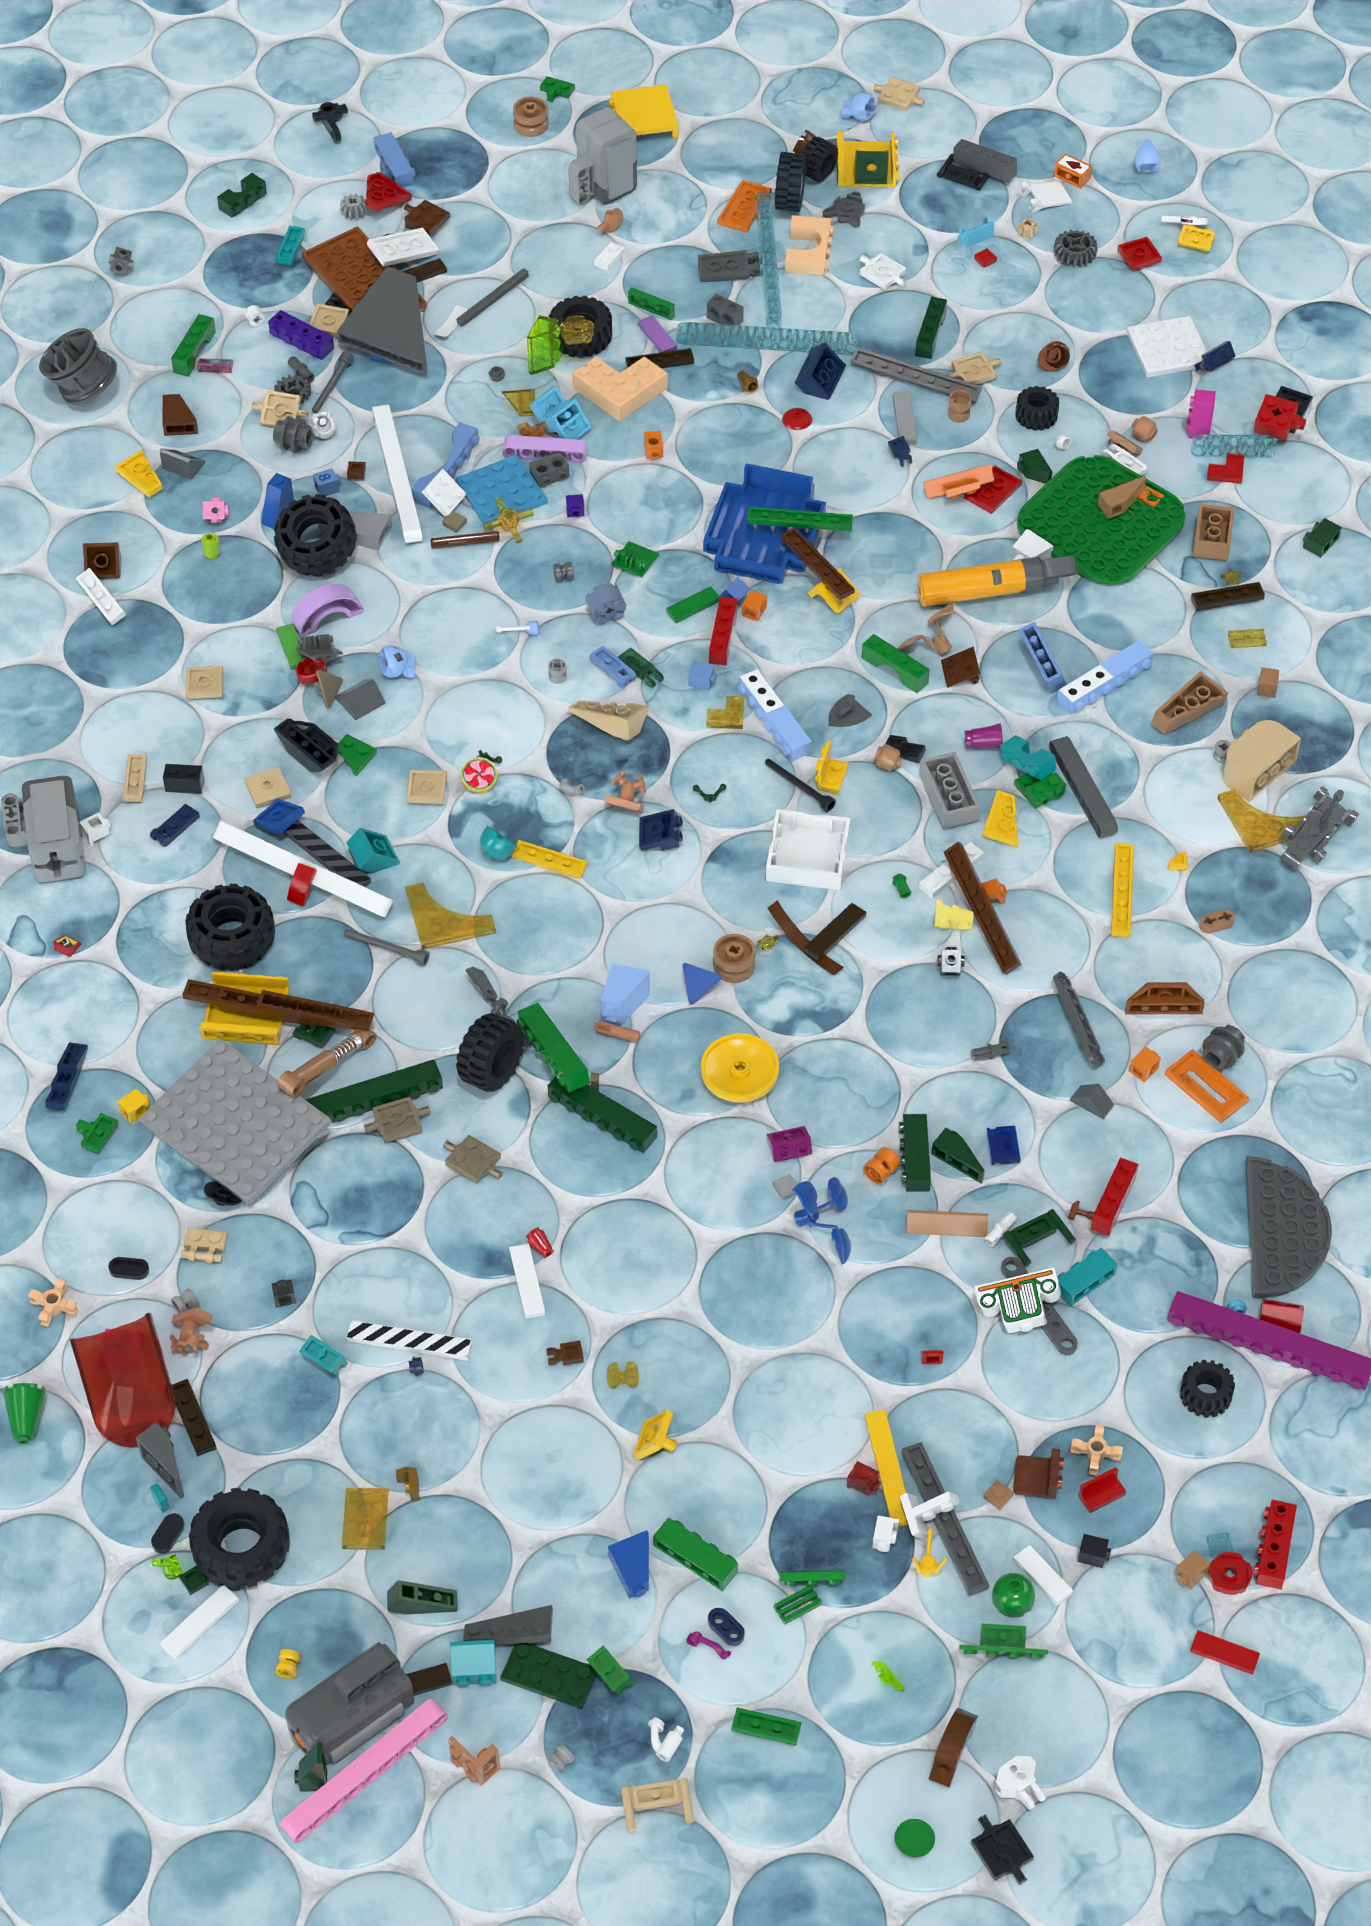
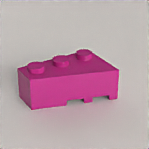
(1201, 412)

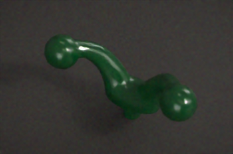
(498, 759)
(709, 797)

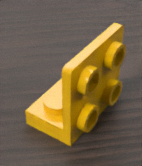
(835, 604)
(830, 771)

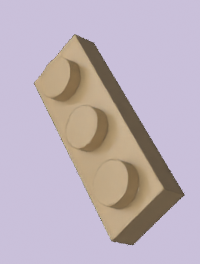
(135, 778)

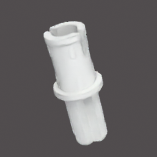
(999, 1229)

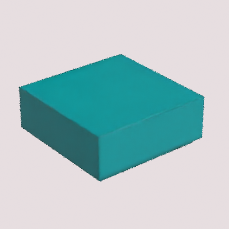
(159, 1497)

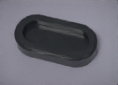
(129, 1268)
(167, 1533)

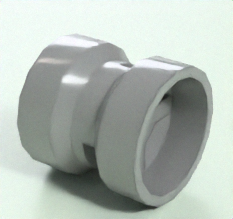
(557, 671)
(185, 1301)

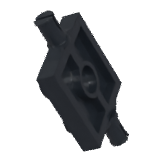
(1002, 1849)

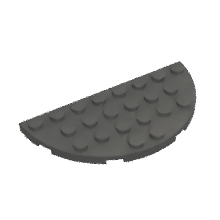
(1286, 1227)

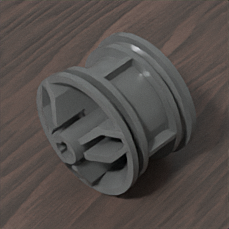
(78, 366)

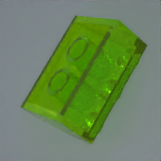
(543, 345)

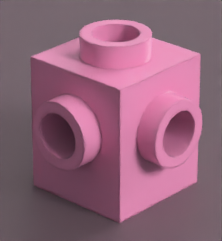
(209, 510)

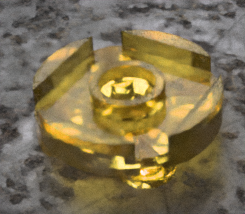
(583, 335)

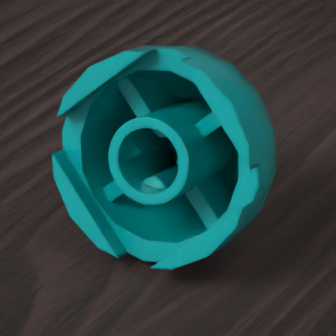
(496, 845)

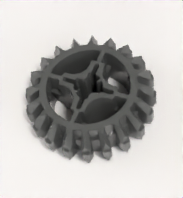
(1075, 248)

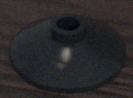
(220, 1194)

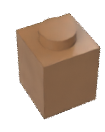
(1268, 682)
(1192, 1570)

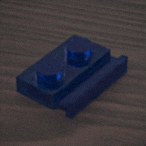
(1003, 1145)

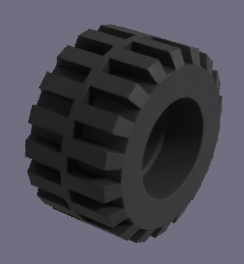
(820, 158)
(1037, 408)
(1203, 1402)

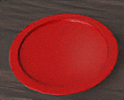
(797, 419)

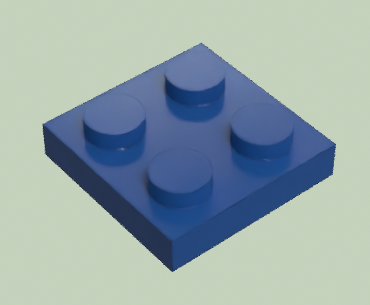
(278, 816)

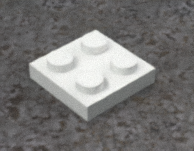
(444, 492)

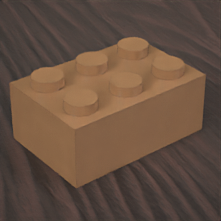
(1213, 532)

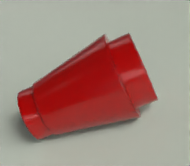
(540, 1242)

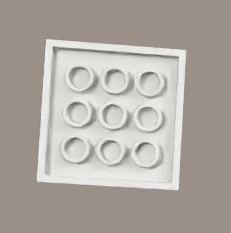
(1167, 346)

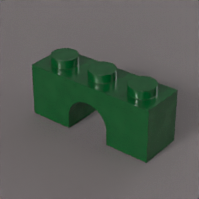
(235, 202)

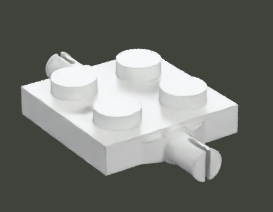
(882, 271)

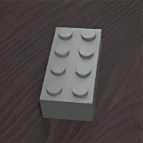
(949, 790)

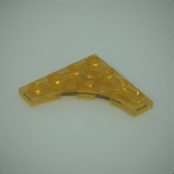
(1254, 826)
(441, 926)

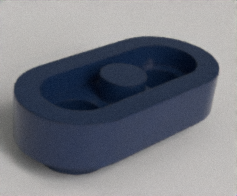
(727, 1627)

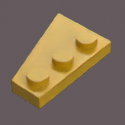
(140, 474)

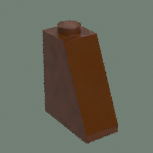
(177, 417)

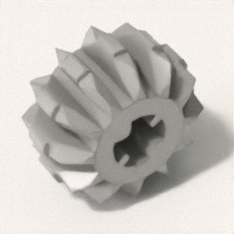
(353, 206)

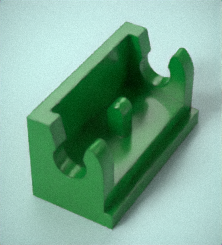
(610, 1670)

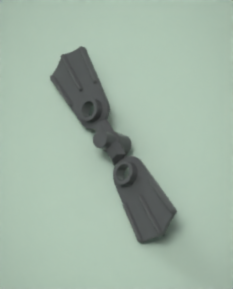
(481, 980)

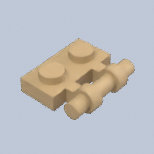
(204, 1240)

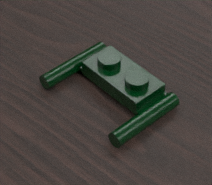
(1034, 1231)

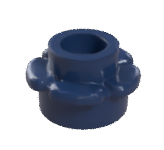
(416, 1365)

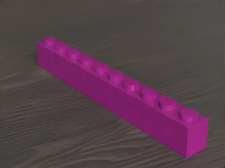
(1270, 1340)

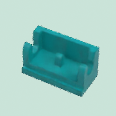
(323, 1355)

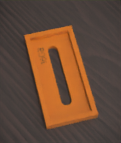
(1214, 1079)

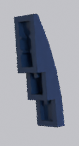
(67, 1076)

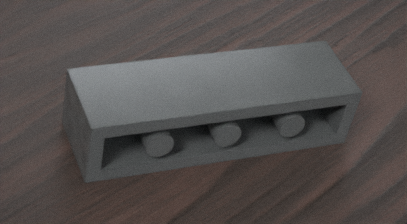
(985, 160)

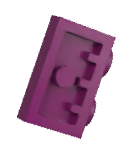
(790, 1143)

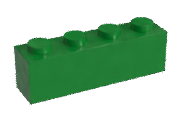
(695, 1553)

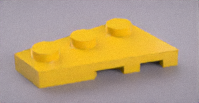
(1002, 820)

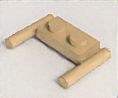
(656, 1796)

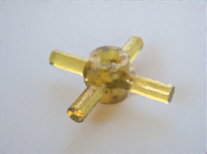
(508, 520)

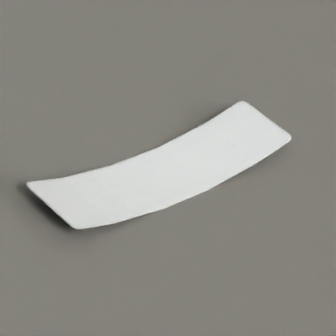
(451, 323)

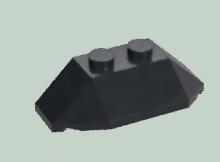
(307, 744)

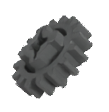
(294, 386)

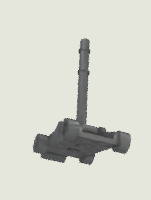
(1316, 828)

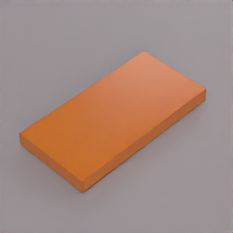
(741, 208)

